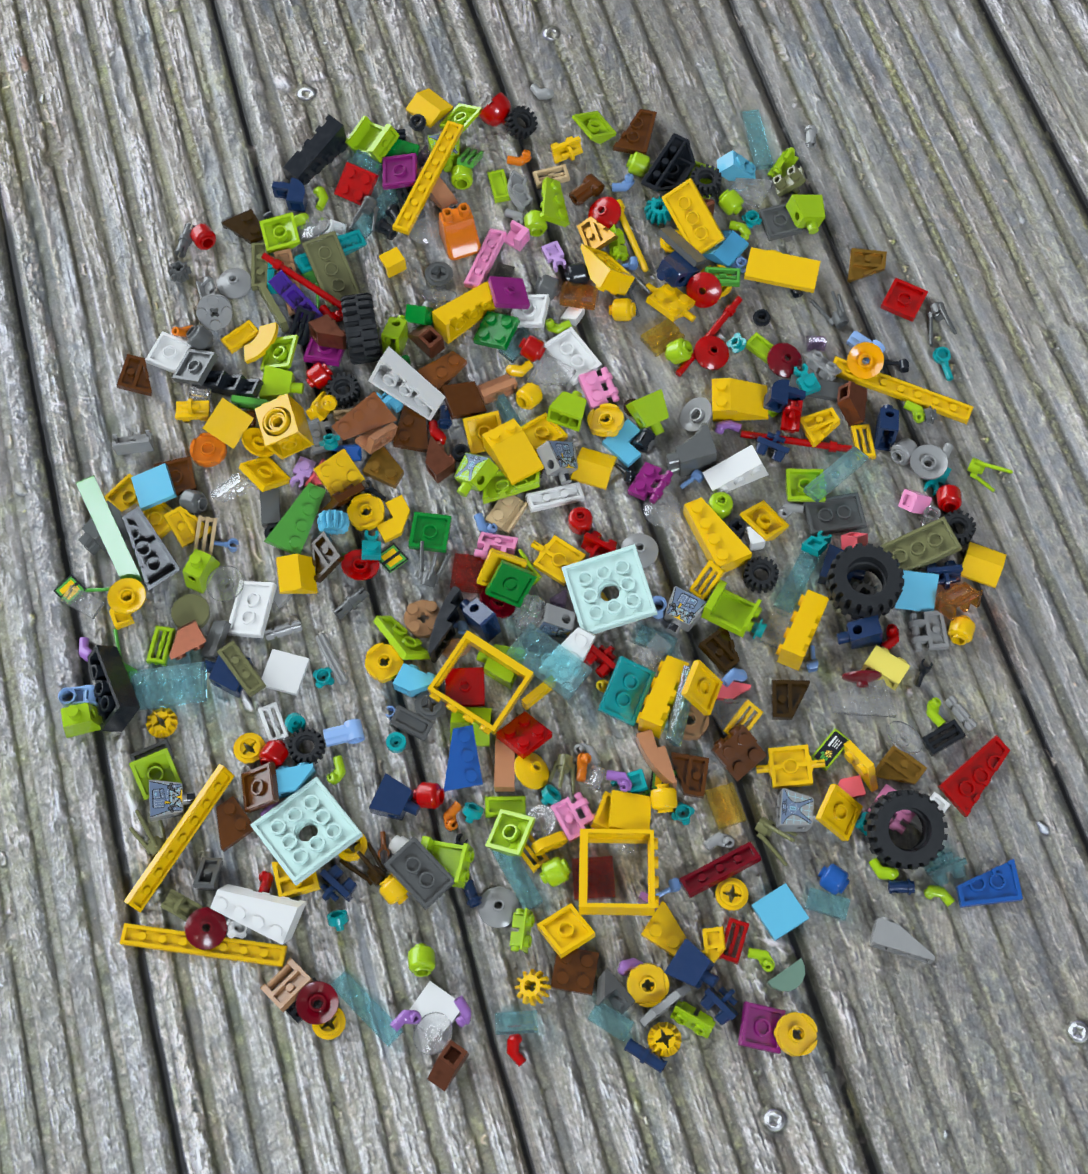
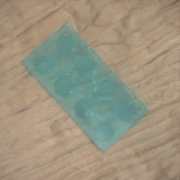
(549, 661)
(170, 685)

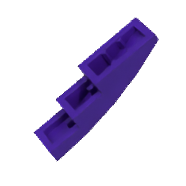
(292, 294)

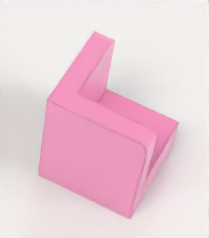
(518, 236)
(914, 501)

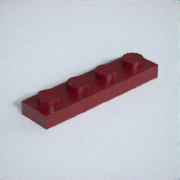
(720, 869)

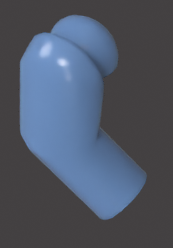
(625, 185)
(483, 526)
(734, 674)

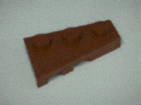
(638, 134)
(411, 431)

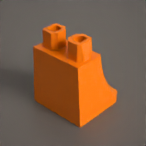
(458, 232)

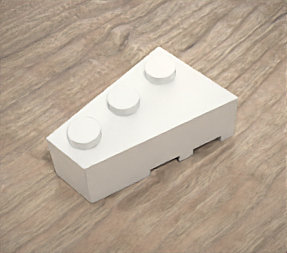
(735, 471)

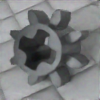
(180, 271)

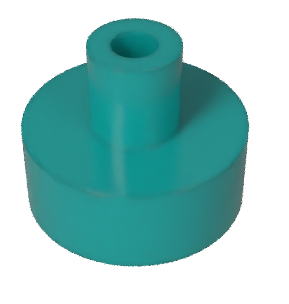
(294, 722)
(396, 742)
(550, 795)
(472, 812)
(338, 919)

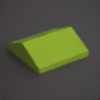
(463, 115)
(594, 126)
(280, 233)
(280, 353)
(796, 481)
(481, 738)
(154, 767)
(510, 833)

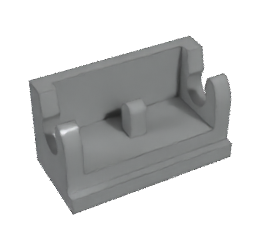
(133, 443)

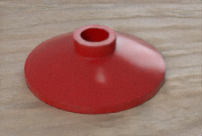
(611, 213)
(710, 284)
(706, 357)
(353, 562)

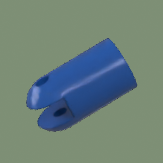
(353, 451)

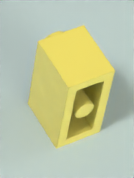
(891, 667)

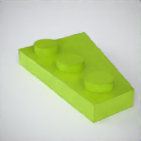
(553, 203)
(501, 488)
(397, 636)

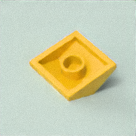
(430, 106)
(478, 425)
(594, 468)
(764, 521)
(982, 564)
(296, 574)

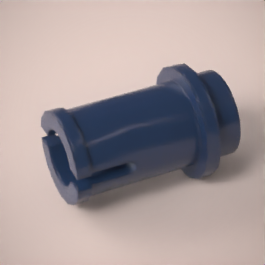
(445, 418)
(901, 887)
(471, 894)

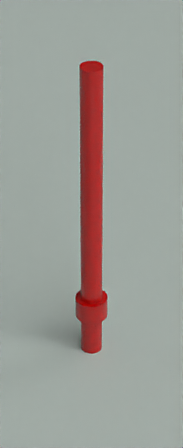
(279, 265)
(728, 312)
(833, 446)

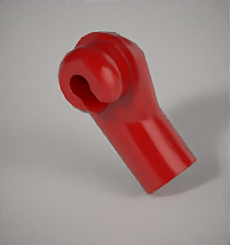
(436, 433)

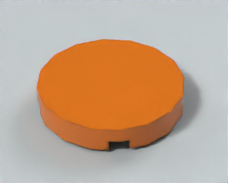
(207, 450)

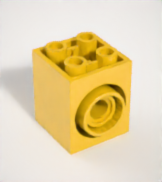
(284, 426)

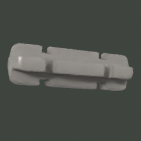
(282, 630)
(961, 713)

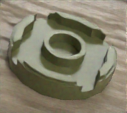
(190, 608)

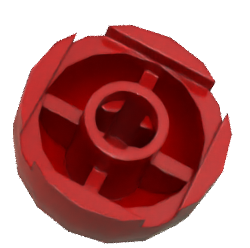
(496, 111)

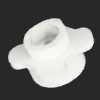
(241, 932)

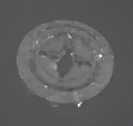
(544, 812)

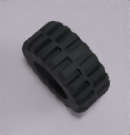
(360, 328)
(871, 560)
(931, 822)

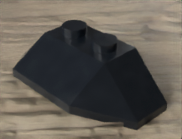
(671, 165)

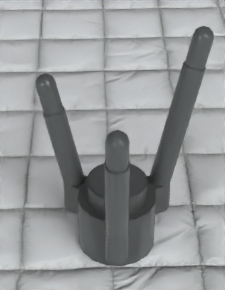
(367, 207)
(636, 285)
(939, 313)
(839, 316)
(430, 578)

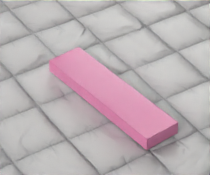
(485, 258)

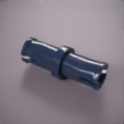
(645, 1055)

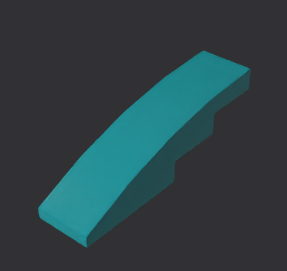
(349, 242)

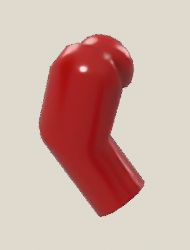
(337, 315)
(892, 636)
(266, 879)
(513, 1049)

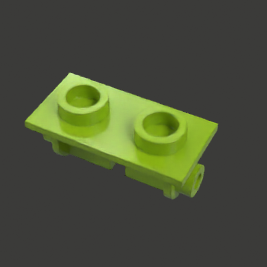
(784, 162)
(616, 250)
(524, 922)
(700, 1024)

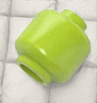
(638, 164)
(461, 177)
(731, 202)
(534, 224)
(679, 351)
(721, 504)
(555, 871)
(421, 960)

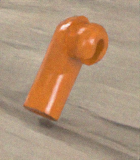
(521, 160)
(180, 331)
(583, 760)
(449, 816)

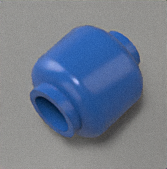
(833, 879)

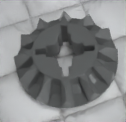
(433, 270)
(422, 701)

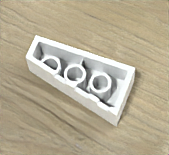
(406, 384)
(261, 912)

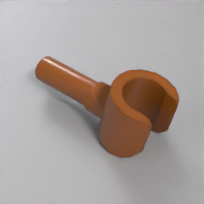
(383, 845)

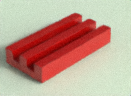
(728, 958)

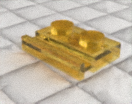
(661, 335)
(725, 806)

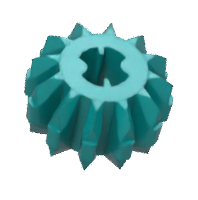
(657, 211)

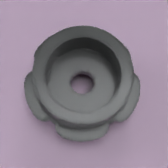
(930, 415)

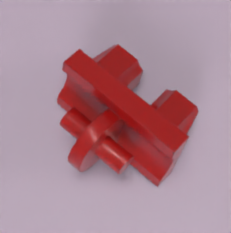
(791, 416)
(595, 546)
(604, 657)

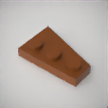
(443, 369)
(364, 417)

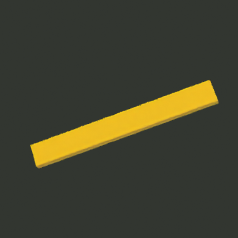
(428, 177)
(906, 391)
(179, 838)
(228, 949)

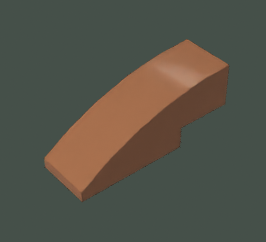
(441, 193)
(656, 758)
(504, 768)

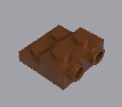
(738, 751)

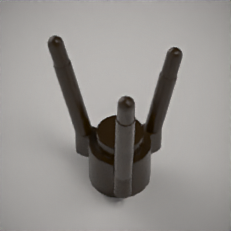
(376, 873)

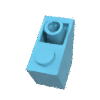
(735, 166)
(412, 680)
(293, 778)

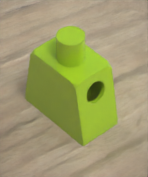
(806, 211)
(395, 329)
(278, 383)
(567, 410)
(649, 411)
(199, 568)
(497, 671)
(79, 719)

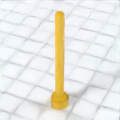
(632, 239)

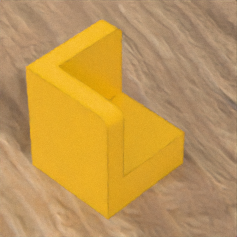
(393, 262)

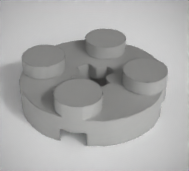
(214, 301)

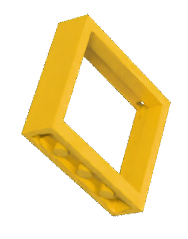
(498, 656)
(618, 836)

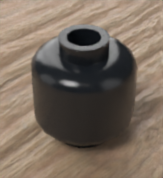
(577, 273)

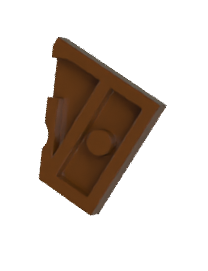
(135, 376)
(340, 499)
(691, 773)
(232, 823)

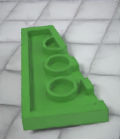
(296, 523)

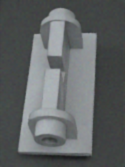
(207, 287)
(816, 360)

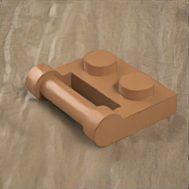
(288, 990)

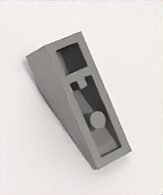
(895, 939)

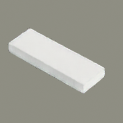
(554, 497)

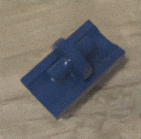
(779, 450)
(948, 573)
(331, 877)
(713, 997)

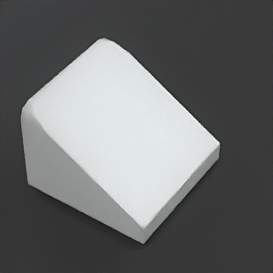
(340, 228)
(573, 314)
(754, 540)

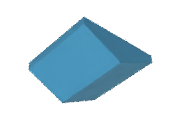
(728, 250)

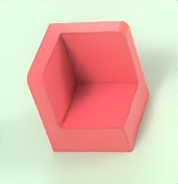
(853, 538)

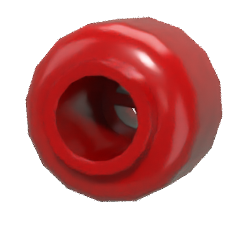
(203, 236)
(532, 348)
(318, 375)
(949, 498)
(580, 520)
(274, 752)
(429, 795)

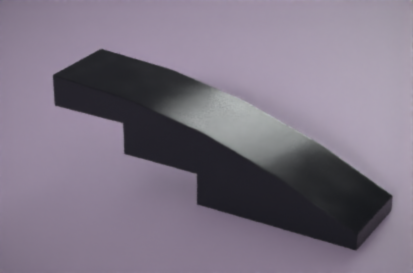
(225, 384)
(443, 627)

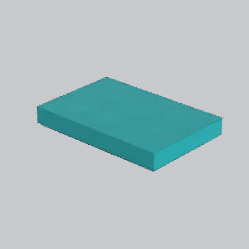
(626, 691)

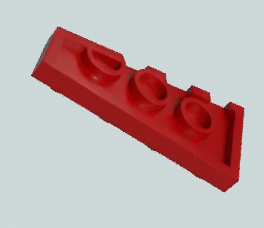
(972, 777)

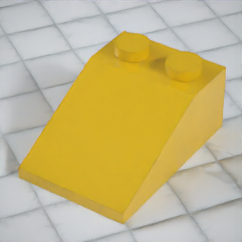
(606, 271)
(738, 400)
(512, 451)

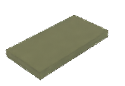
(330, 266)
(924, 545)

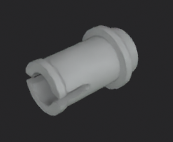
(810, 132)

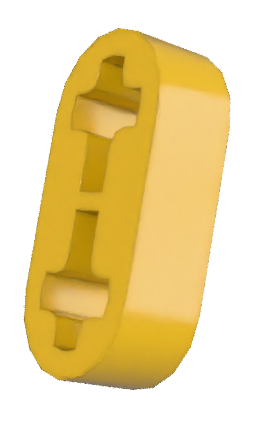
(549, 843)

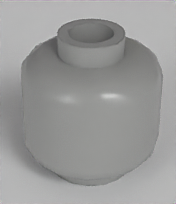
(902, 451)

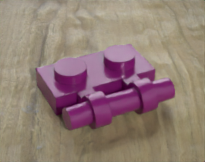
(645, 481)

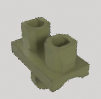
(791, 182)
(179, 905)

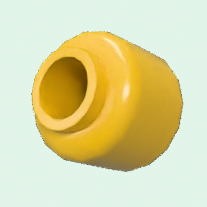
(622, 309)
(529, 396)
(961, 630)
(664, 798)
(392, 890)

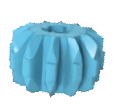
(333, 521)

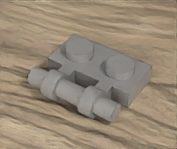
(318, 430)
(935, 631)

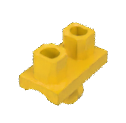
(566, 149)
(321, 406)
(192, 410)

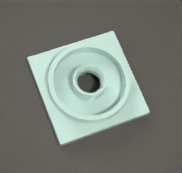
(617, 569)
(306, 807)

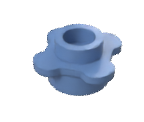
(736, 264)

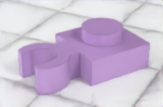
(554, 253)
(302, 470)

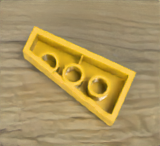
(463, 312)
(715, 537)
(803, 628)
(662, 696)

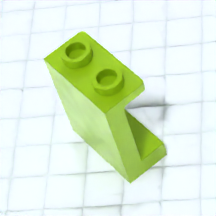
(372, 138)
(731, 610)
(452, 857)

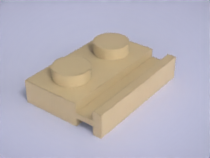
(507, 513)

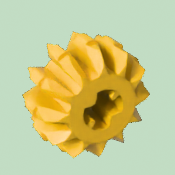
(540, 988)

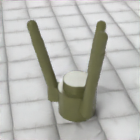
(563, 766)
(766, 828)
(154, 843)

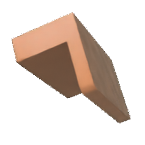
(501, 385)
(377, 438)

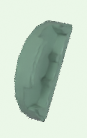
(789, 978)

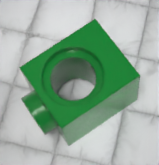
(419, 314)

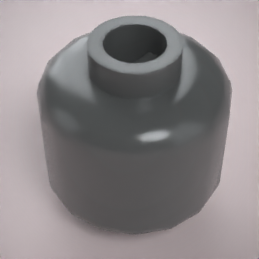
(548, 285)
(199, 338)
(193, 501)

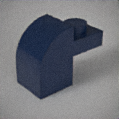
(293, 193)
(778, 395)

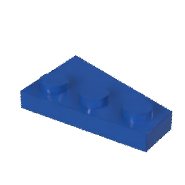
(463, 761)
(992, 887)

